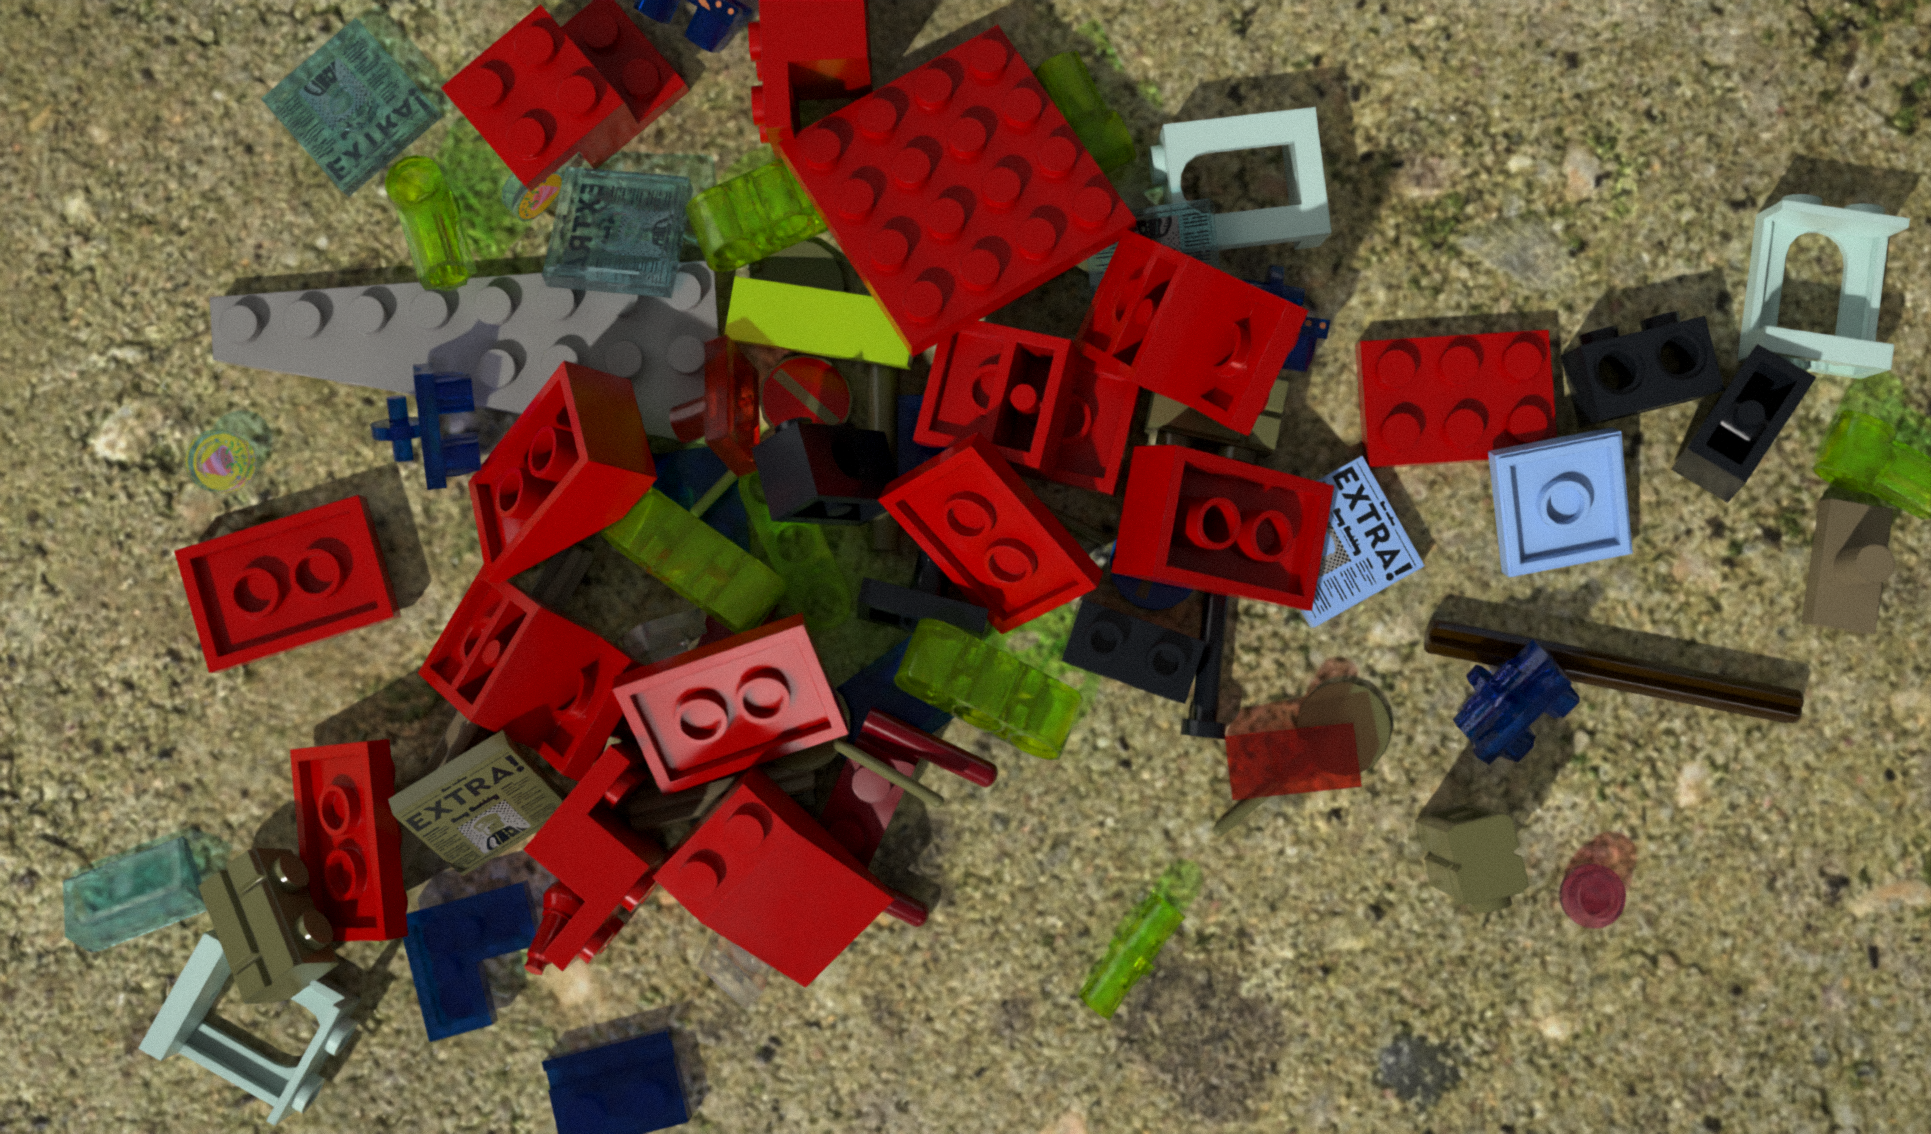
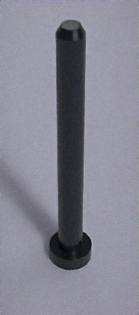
(1209, 671)

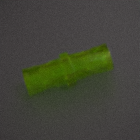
(1131, 956)

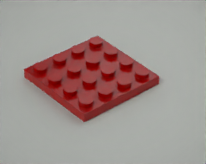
(956, 189)

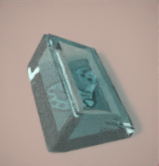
(132, 896)

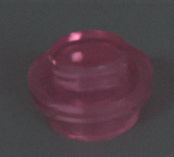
(1592, 895)

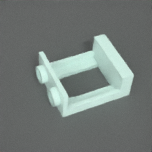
(1307, 216)
(1862, 238)
(182, 1030)

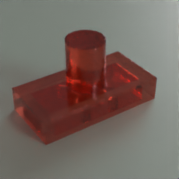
(728, 410)
(1292, 761)

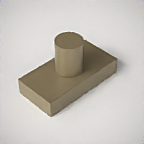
(1848, 566)

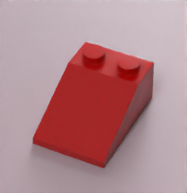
(561, 470)
(1222, 526)
(772, 879)

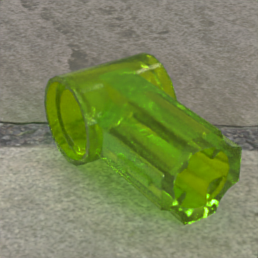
(1080, 103)
(431, 223)
(1868, 458)

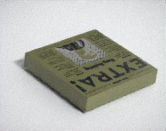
(479, 803)

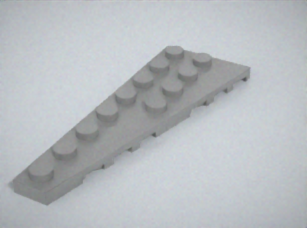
(495, 328)

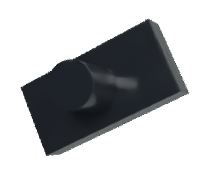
(924, 598)

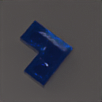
(448, 953)

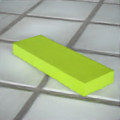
(813, 322)

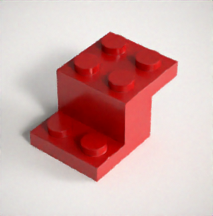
(806, 55)
(565, 89)
(1189, 331)
(1034, 403)
(530, 673)
(598, 854)

